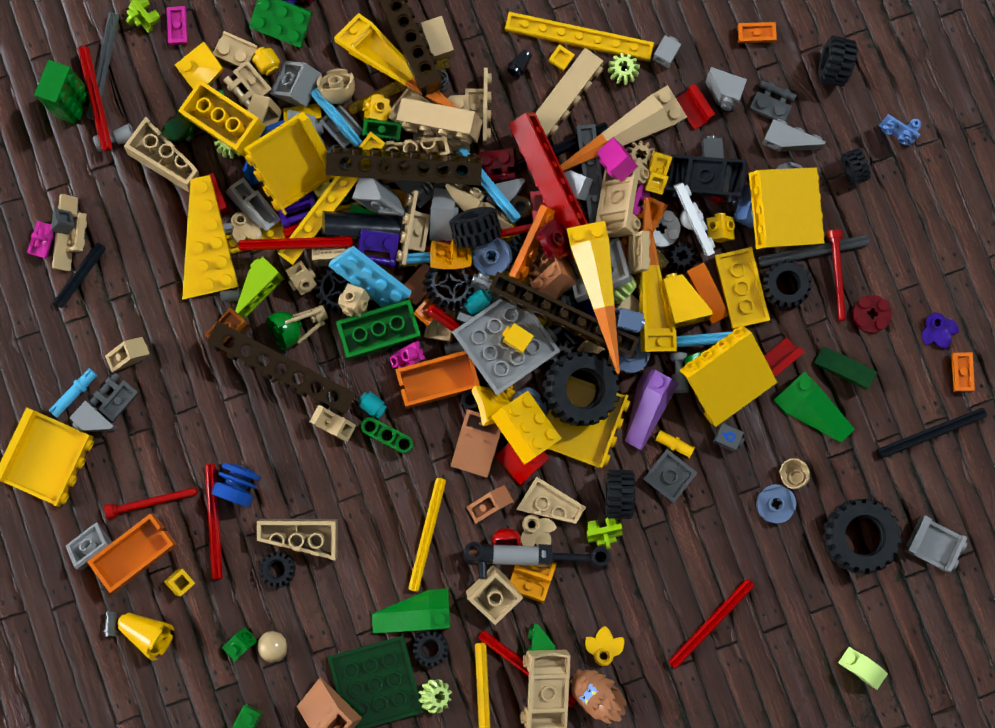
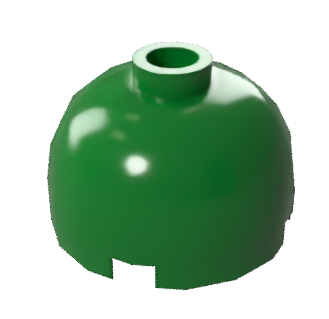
(286, 334)

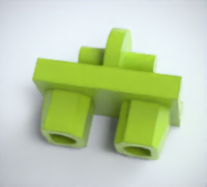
(139, 15)
(606, 534)

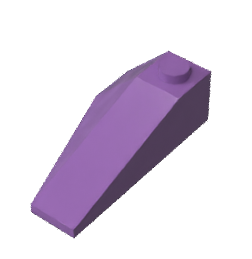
(649, 403)

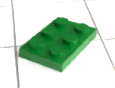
(281, 21)

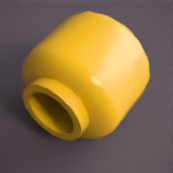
(266, 61)

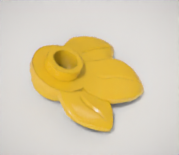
(604, 643)

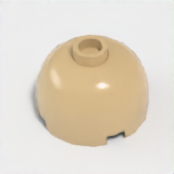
(336, 86)

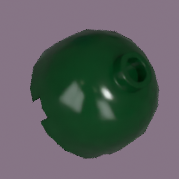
(179, 129)

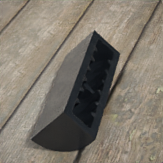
(351, 223)

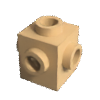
(301, 278)
(353, 300)

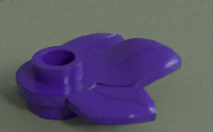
(941, 333)

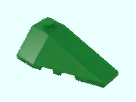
(809, 404)
(421, 612)

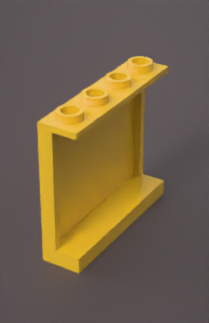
(289, 161)
(786, 207)
(729, 375)
(591, 442)
(44, 457)

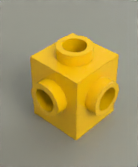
(376, 107)
(721, 228)

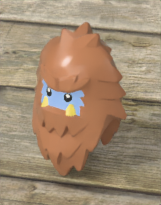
(598, 696)

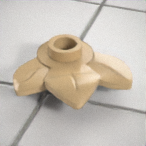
(245, 229)
(539, 533)

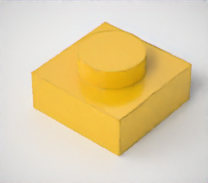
(561, 57)

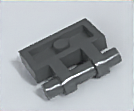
(771, 107)
(118, 400)

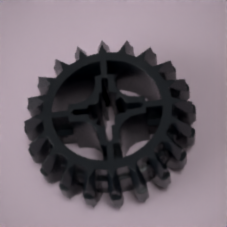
(448, 277)
(332, 293)

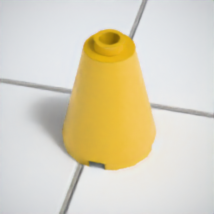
(147, 634)

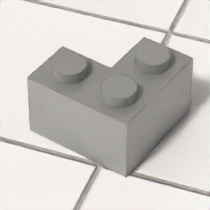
(442, 211)

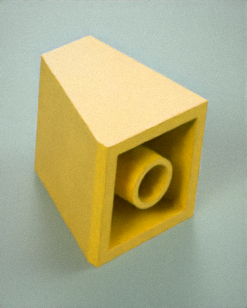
(684, 301)

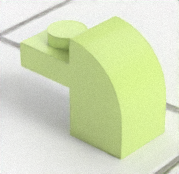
(863, 667)

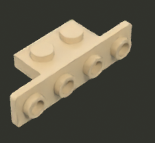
(479, 103)
(415, 230)
(69, 243)

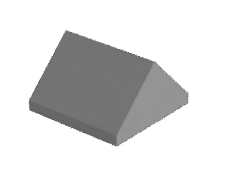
(87, 546)

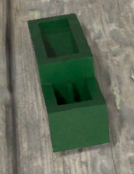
(845, 368)

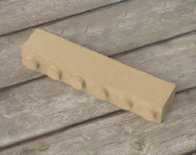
(568, 91)

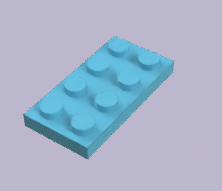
(368, 275)

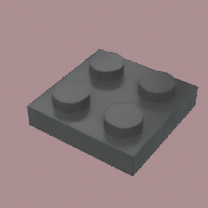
(670, 476)

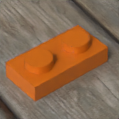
(757, 32)
(963, 372)

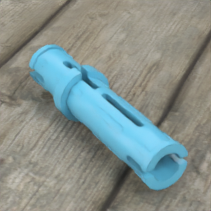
(73, 392)

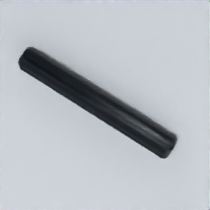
(79, 275)

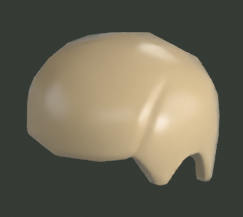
(794, 473)
(272, 646)

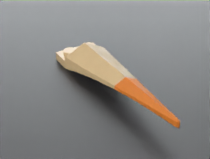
(649, 117)

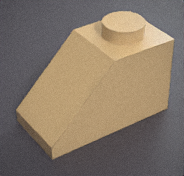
(127, 354)

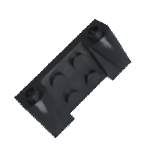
(708, 177)

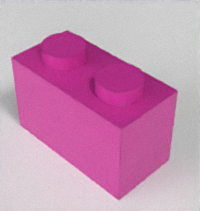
(616, 159)

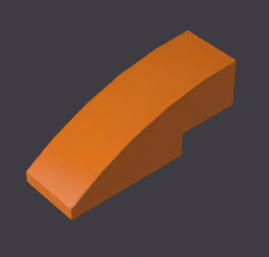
(704, 285)

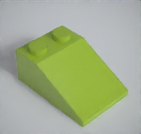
(259, 283)

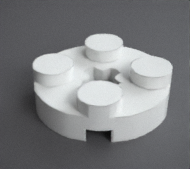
(671, 232)

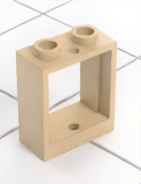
(264, 109)

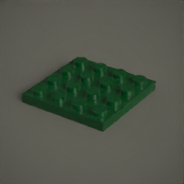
(377, 682)

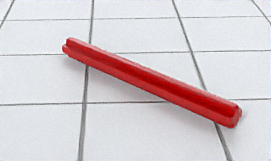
(95, 99)
(295, 243)
(213, 523)
(711, 623)
(511, 656)

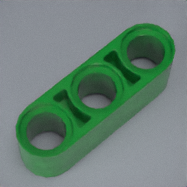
(378, 433)

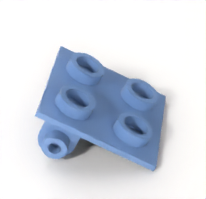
(905, 134)

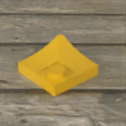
(200, 65)
(488, 403)

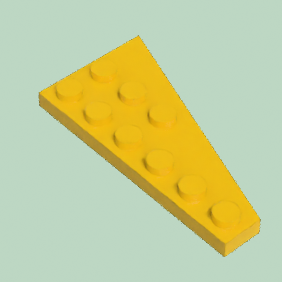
(207, 253)

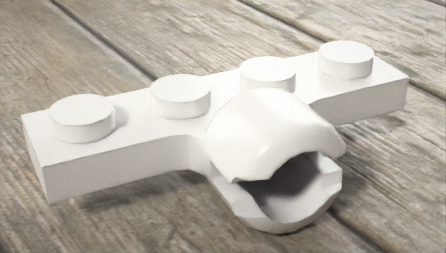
(693, 219)

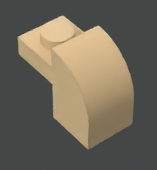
(332, 423)

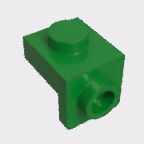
(239, 644)

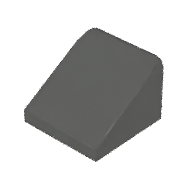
(62, 221)

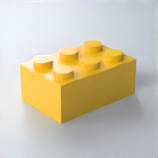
(526, 427)

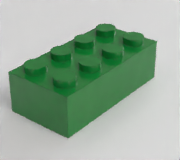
(62, 92)
(378, 330)

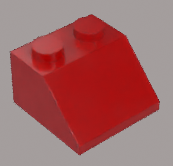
(516, 467)

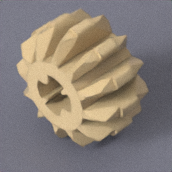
(642, 151)

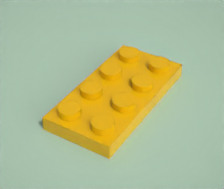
(741, 288)

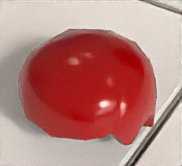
(506, 537)

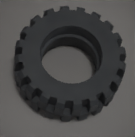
(605, 388)
(885, 524)

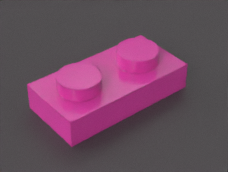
(177, 25)

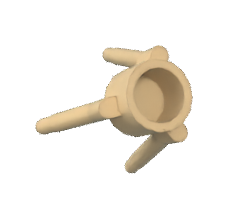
(316, 315)

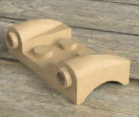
(618, 201)
(547, 689)

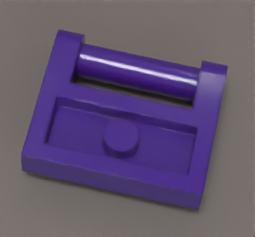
(303, 203)
(381, 242)

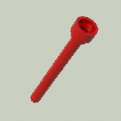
(835, 236)
(112, 511)

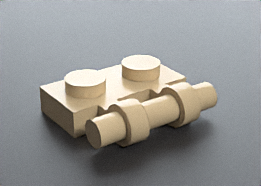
(252, 81)

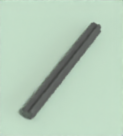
(105, 55)
(812, 251)

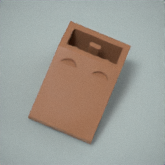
(551, 275)
(476, 445)
(326, 709)

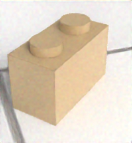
(437, 38)

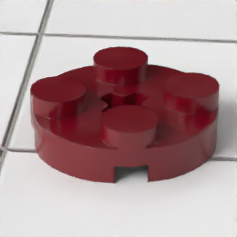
(547, 235)
(880, 307)

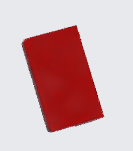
(695, 107)
(782, 356)

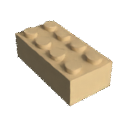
(439, 120)

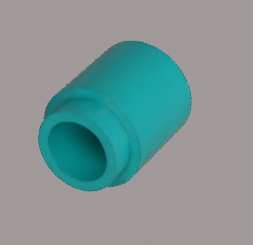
(478, 301)
(372, 405)

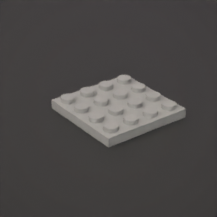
(494, 359)

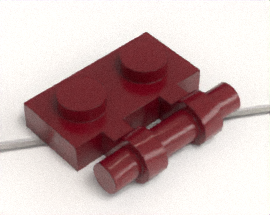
(499, 160)

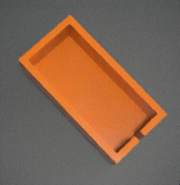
(437, 379)
(132, 553)

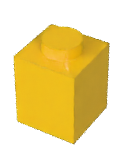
(517, 337)
(179, 582)

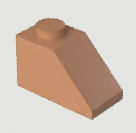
(490, 504)

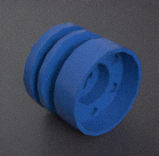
(236, 484)

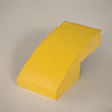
(658, 171)

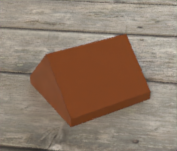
(234, 321)

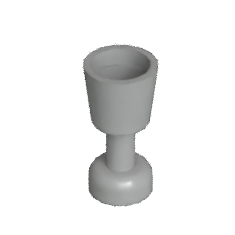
(119, 135)
(678, 358)

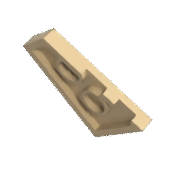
(550, 502)

